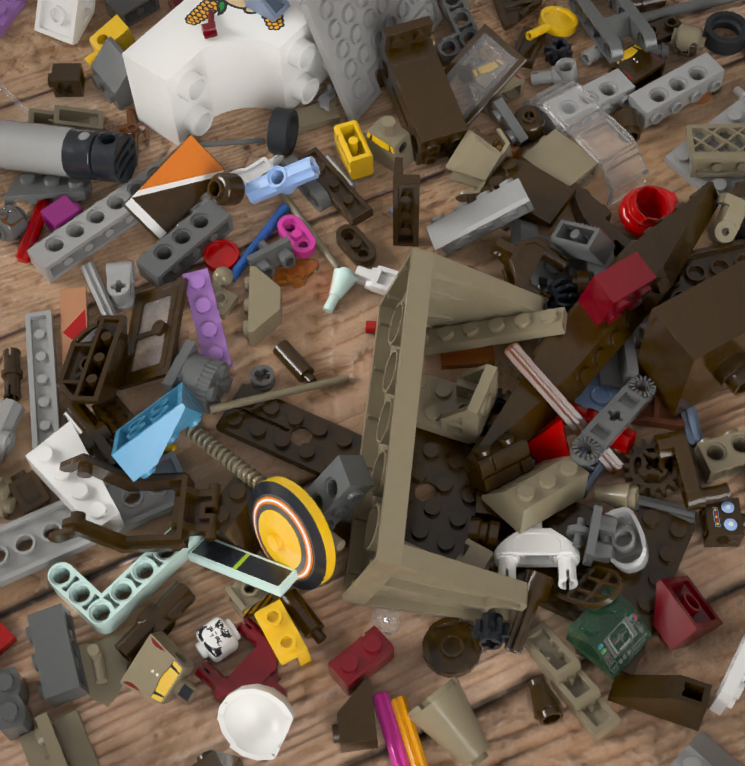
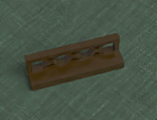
(405, 206)

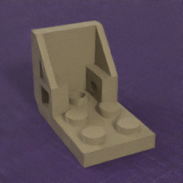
(460, 407)

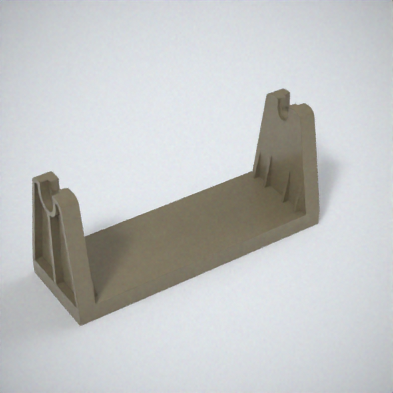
(379, 564)

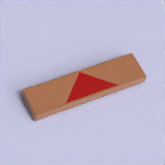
(73, 315)

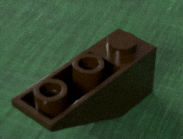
(663, 696)

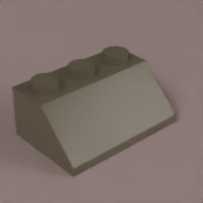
(538, 493)

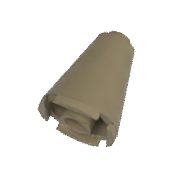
(452, 723)

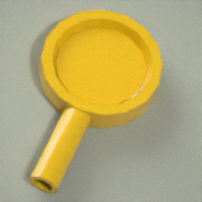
(555, 21)

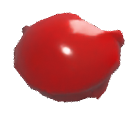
(645, 207)

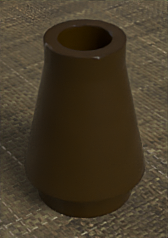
(544, 702)

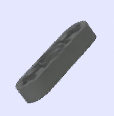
(311, 190)

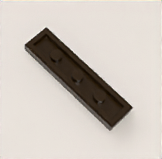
(341, 193)

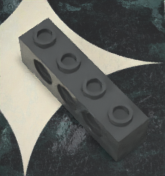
(184, 244)
(341, 487)

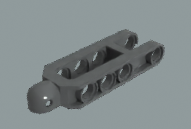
(608, 30)

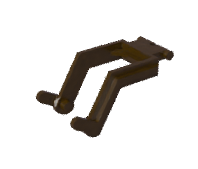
(188, 518)

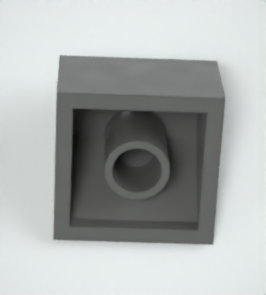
(111, 74)

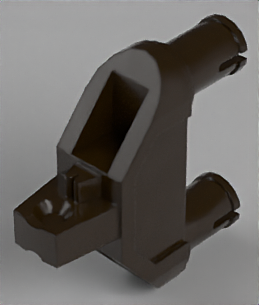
(523, 259)

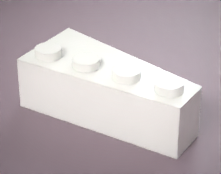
(75, 492)

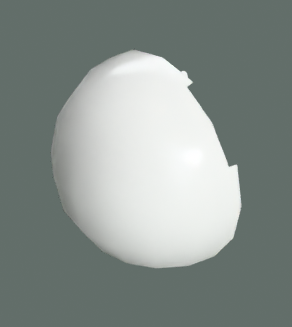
(255, 721)

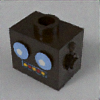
(722, 524)

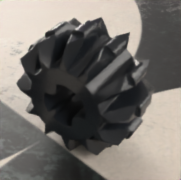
(562, 293)

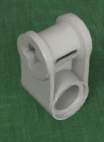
(121, 284)

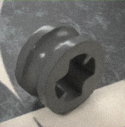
(259, 371)

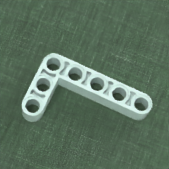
(127, 582)

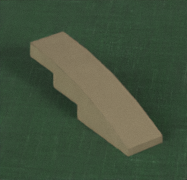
(570, 681)

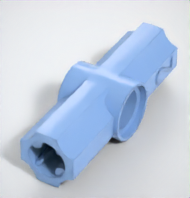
(271, 185)

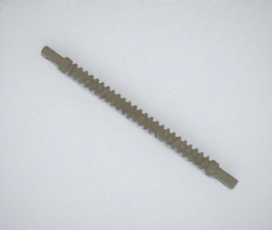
(235, 464)

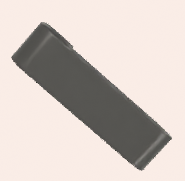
(460, 34)

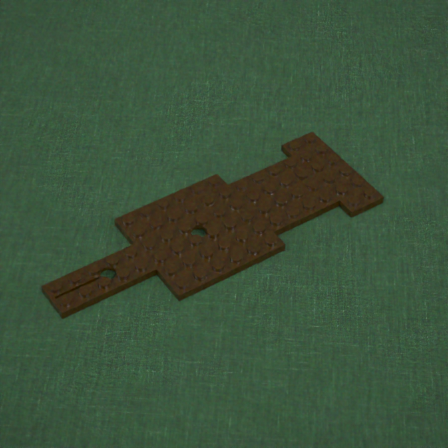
(444, 522)

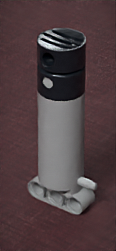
(67, 151)

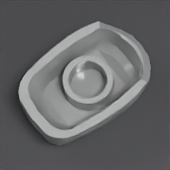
(629, 542)

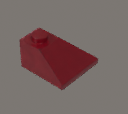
(682, 613)

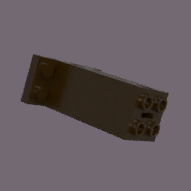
(420, 90)

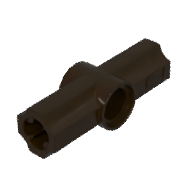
(93, 434)
(155, 618)

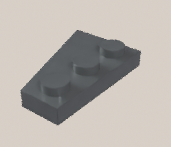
(38, 188)

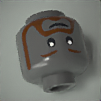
(12, 222)

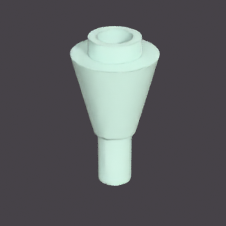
(341, 282)

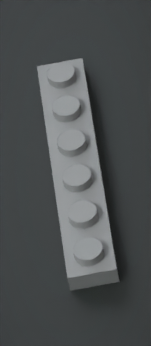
(42, 376)

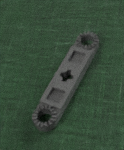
(602, 431)

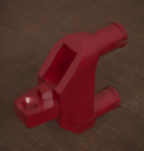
(256, 668)

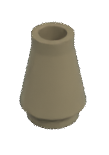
(618, 495)

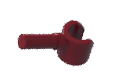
(209, 29)

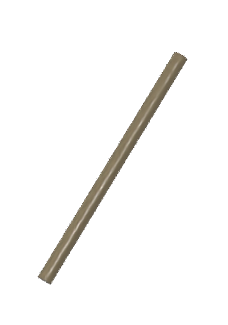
(320, 245)
(278, 393)

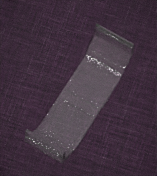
(597, 134)

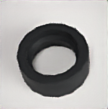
(722, 45)
(282, 131)

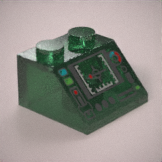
(609, 634)

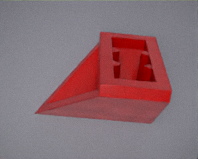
(550, 441)

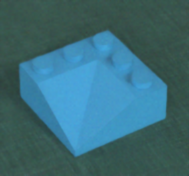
(145, 437)

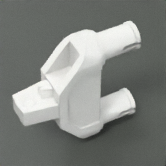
(538, 549)

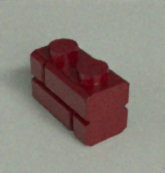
(361, 660)

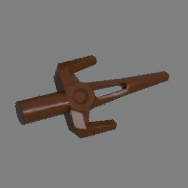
(134, 128)

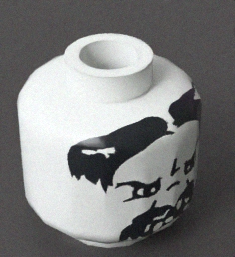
(217, 639)

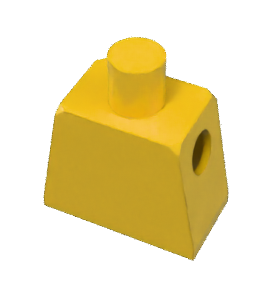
(117, 30)

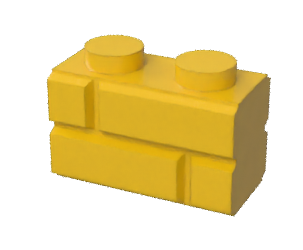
(353, 149)

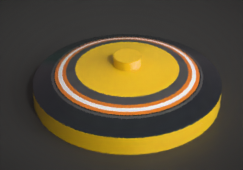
(292, 531)

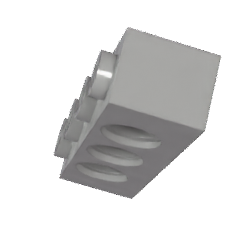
(676, 89)
(608, 90)

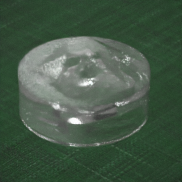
(386, 620)

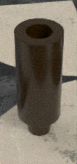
(294, 362)
(303, 616)

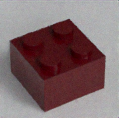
(617, 289)

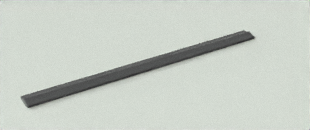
(233, 142)

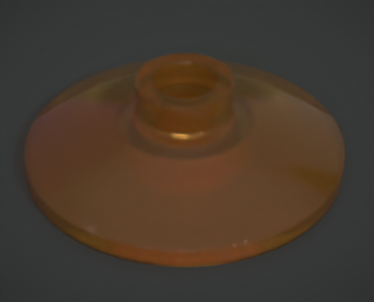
(297, 274)

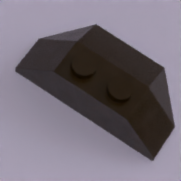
(95, 361)

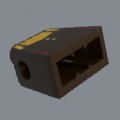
(639, 66)

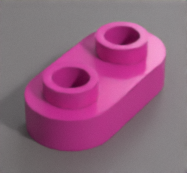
(299, 236)

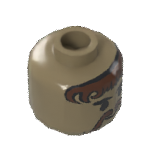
(687, 40)

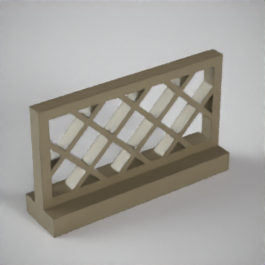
(713, 161)

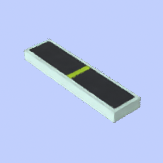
(244, 566)

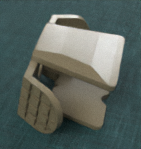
(476, 162)

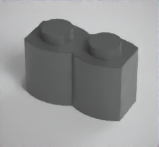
(14, 696)

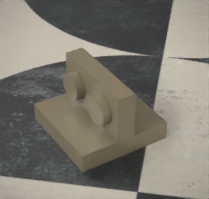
(58, 742)

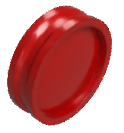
(220, 253)

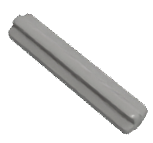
(98, 290)

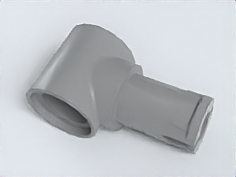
(564, 70)

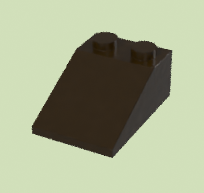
(545, 192)

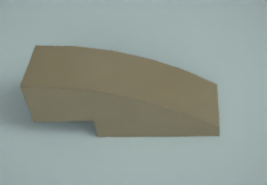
(68, 117)

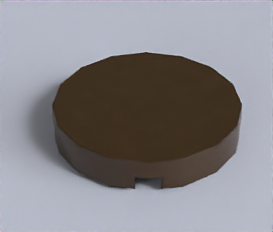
(450, 648)

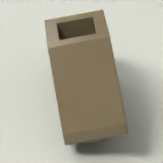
(262, 306)

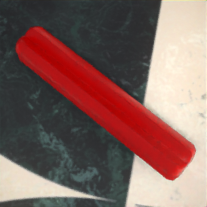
(31, 232)

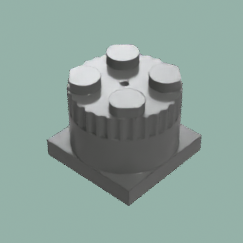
(201, 374)

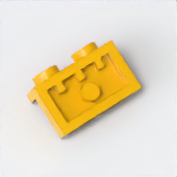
(282, 634)

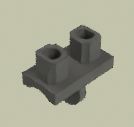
(273, 256)
(594, 549)

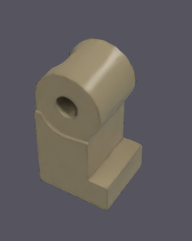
(728, 218)

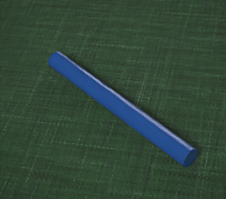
(263, 235)

